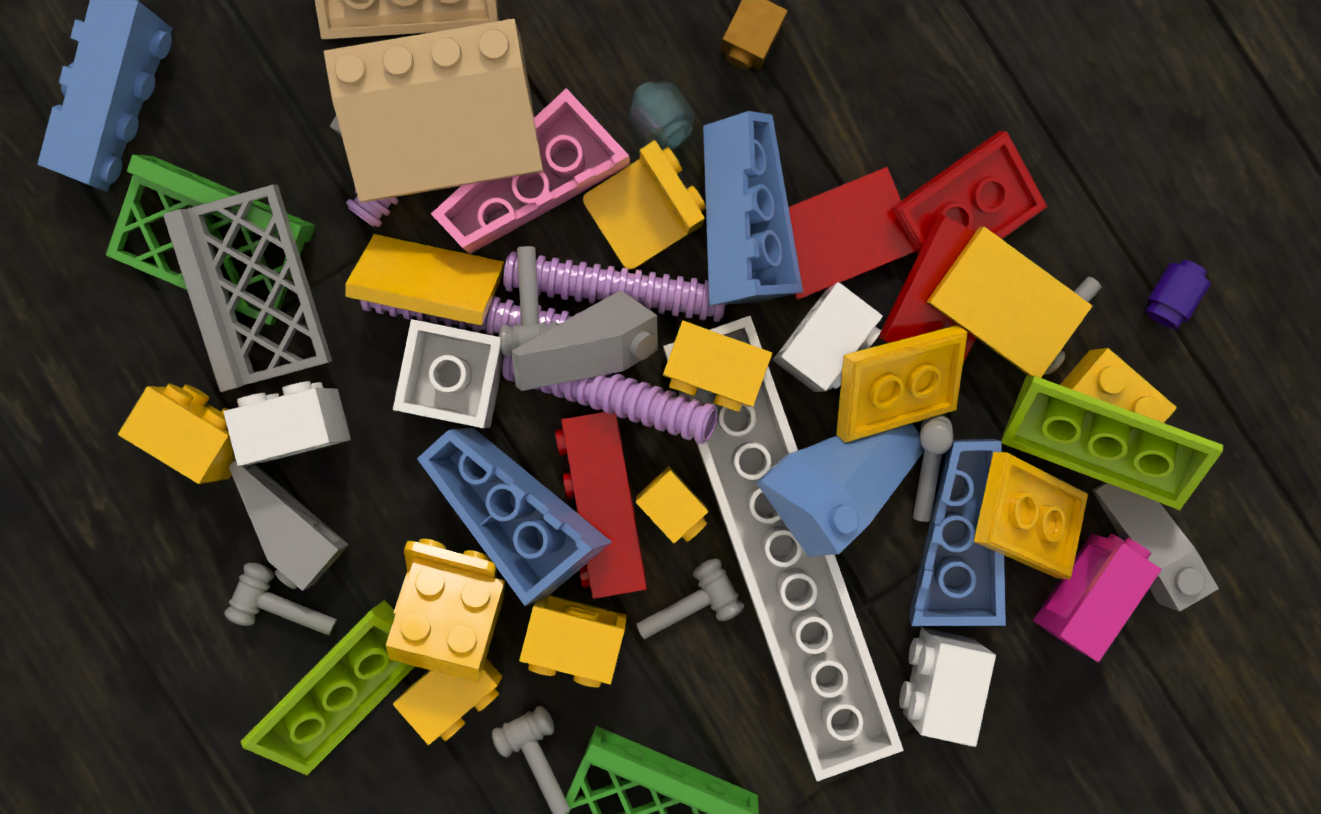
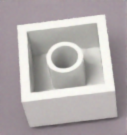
(832, 328)
(449, 374)
(286, 425)
(947, 686)

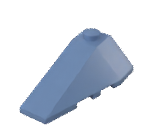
(839, 487)

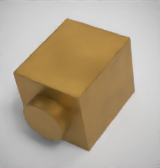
(752, 33)

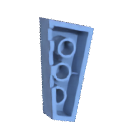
(511, 514)

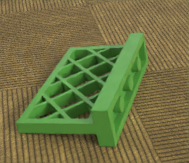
(191, 191)
(659, 774)

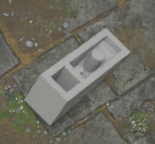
(588, 345)
(1145, 521)
(288, 532)

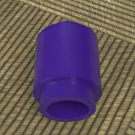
(1177, 294)

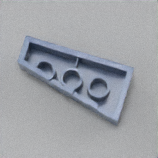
(104, 90)
(747, 213)
(957, 577)

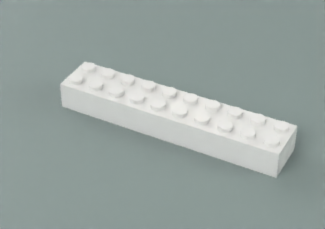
(795, 596)

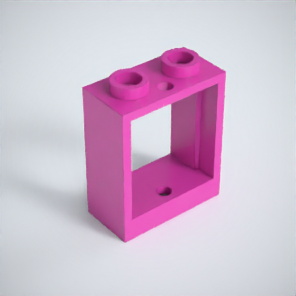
(1100, 596)

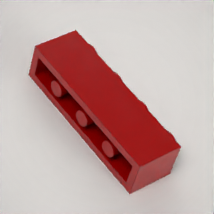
(603, 499)

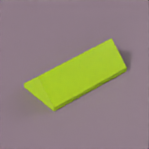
(1109, 442)
(331, 697)

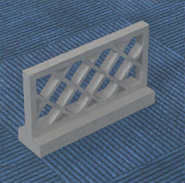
(210, 289)

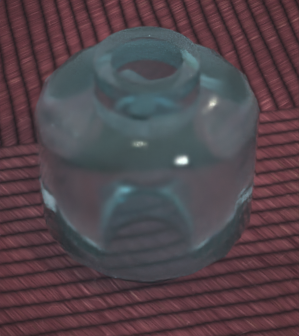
(661, 114)

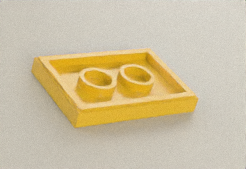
(425, 279)
(1009, 303)
(900, 383)
(1030, 516)

